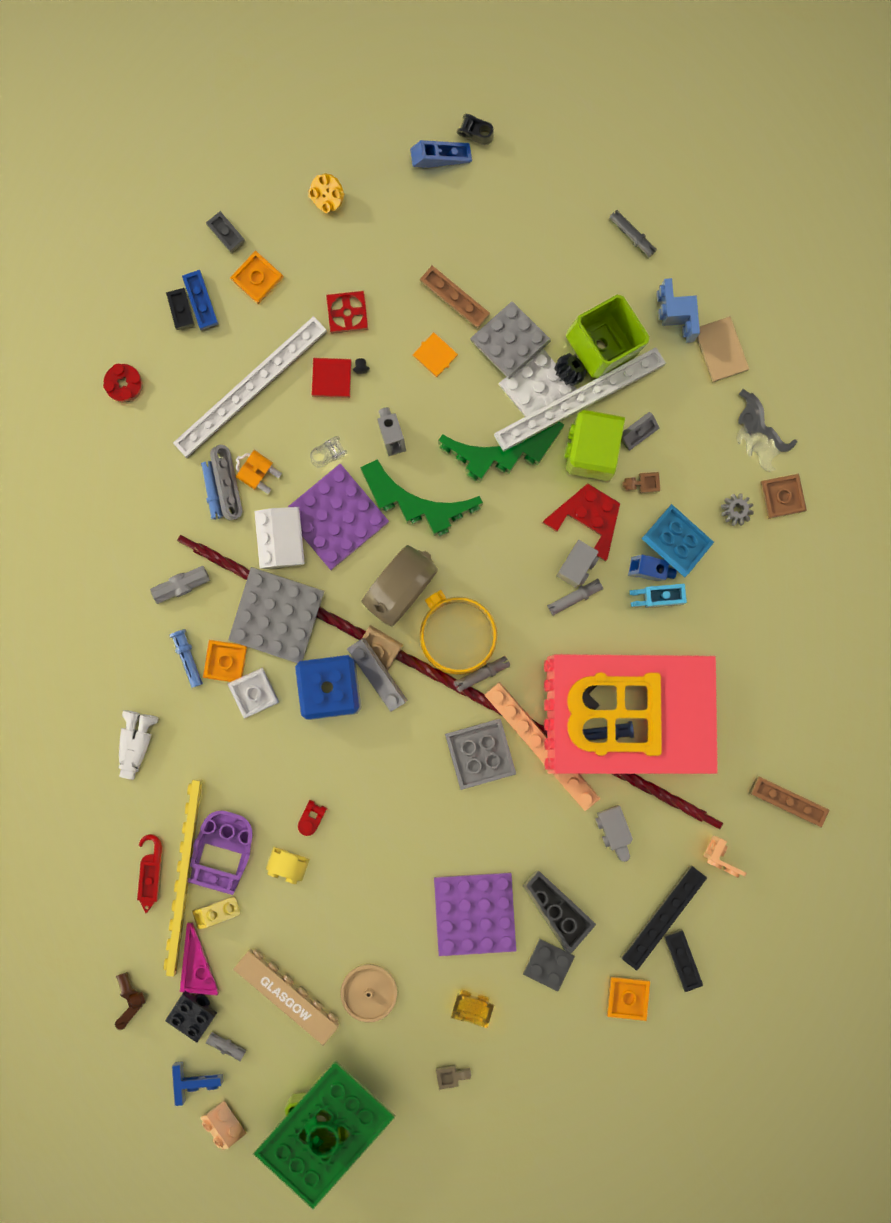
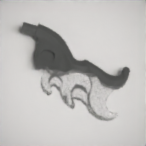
(757, 435)

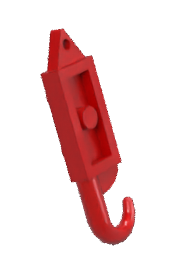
(149, 874)

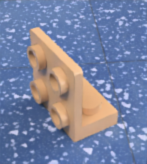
(717, 848)

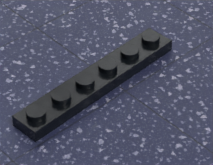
(664, 917)

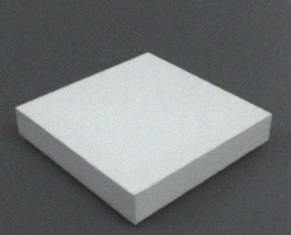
(253, 693)

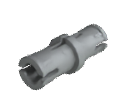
(225, 1046)

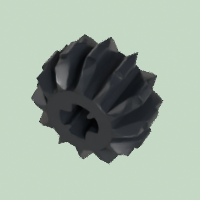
(570, 369)

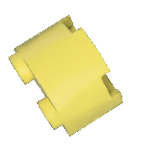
(287, 865)

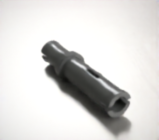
(632, 233)

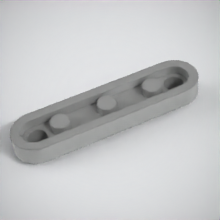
(226, 482)

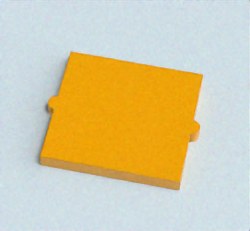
(435, 354)

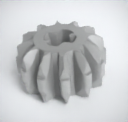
(735, 516)

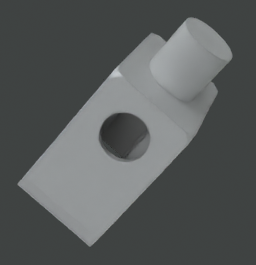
(391, 432)

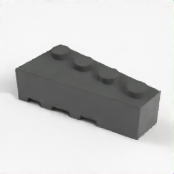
(560, 913)

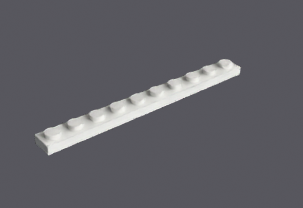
(250, 387)
(579, 399)

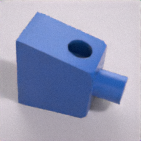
(651, 568)

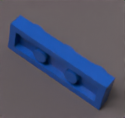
(200, 299)

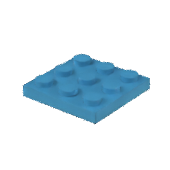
(678, 540)

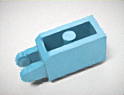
(660, 596)

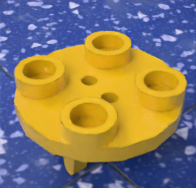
(319, 190)

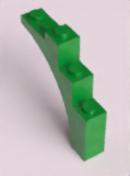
(482, 458)
(413, 508)

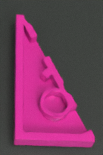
(196, 972)

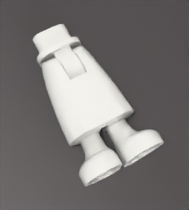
(134, 742)

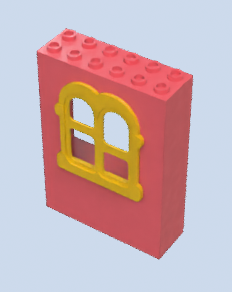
(678, 714)

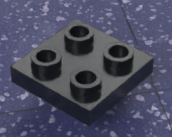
(191, 1015)

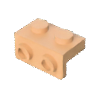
(223, 1126)

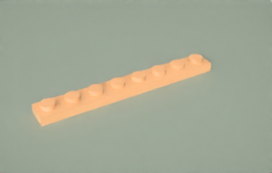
(535, 738)

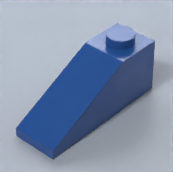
(439, 153)

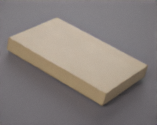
(721, 349)

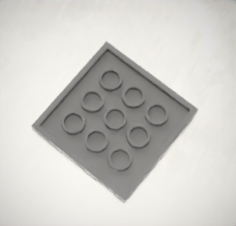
(276, 615)

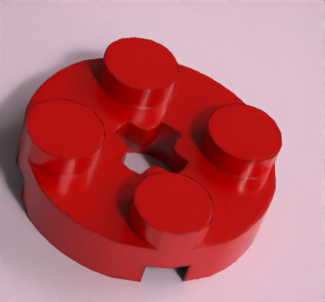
(127, 392)

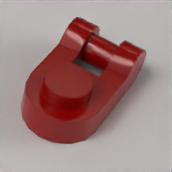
(307, 824)

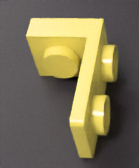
(216, 913)

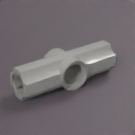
(180, 584)

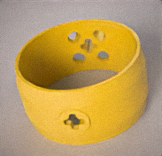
(439, 600)

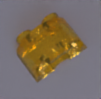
(472, 1009)

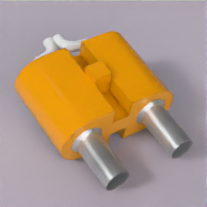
(255, 469)

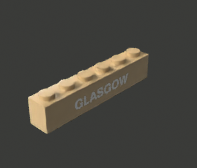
(286, 996)

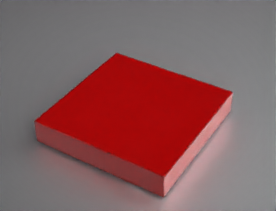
(331, 377)

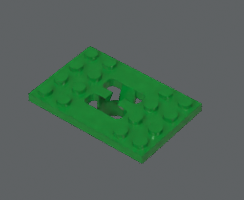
(301, 1162)

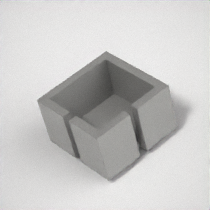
(577, 563)

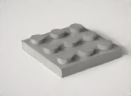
(510, 340)
(480, 754)

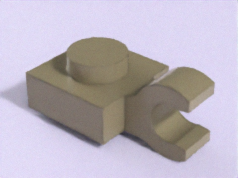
(449, 1077)

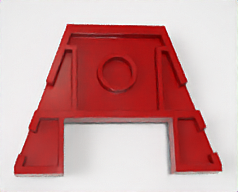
(592, 510)

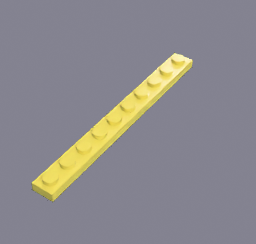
(181, 885)

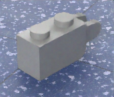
(616, 831)

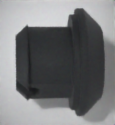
(361, 366)

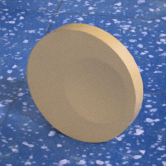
(368, 993)

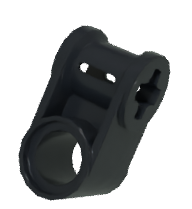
(472, 128)

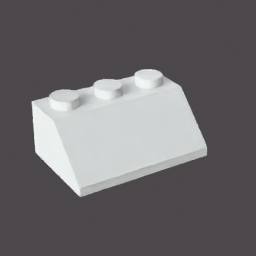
(279, 537)

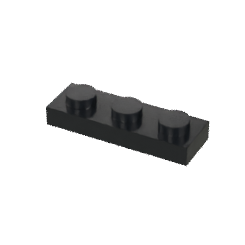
(683, 960)

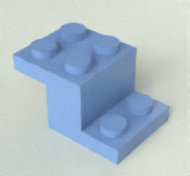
(678, 311)

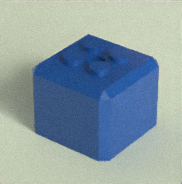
(343, 698)

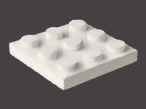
(535, 384)

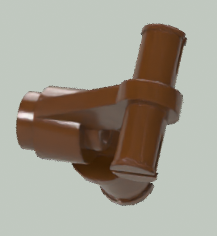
(133, 998)

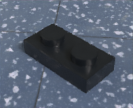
(180, 308)

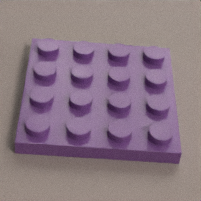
(337, 516)
(475, 914)

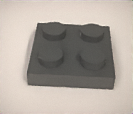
(548, 965)

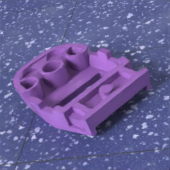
(227, 832)

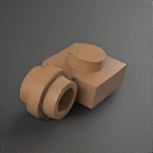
(647, 481)

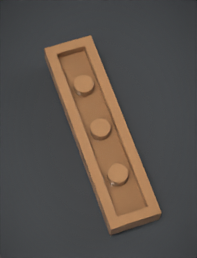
(454, 297)
(789, 801)

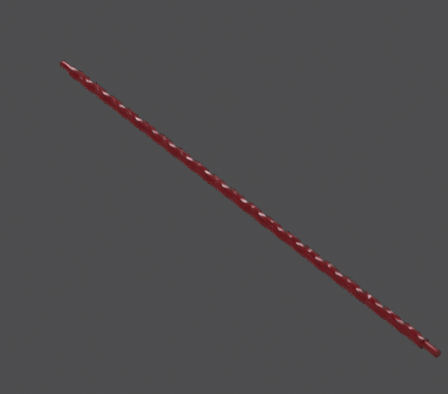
(448, 681)

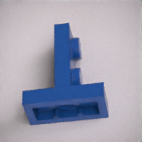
(192, 1084)

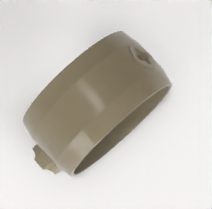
(400, 585)

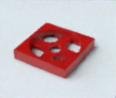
(335, 328)

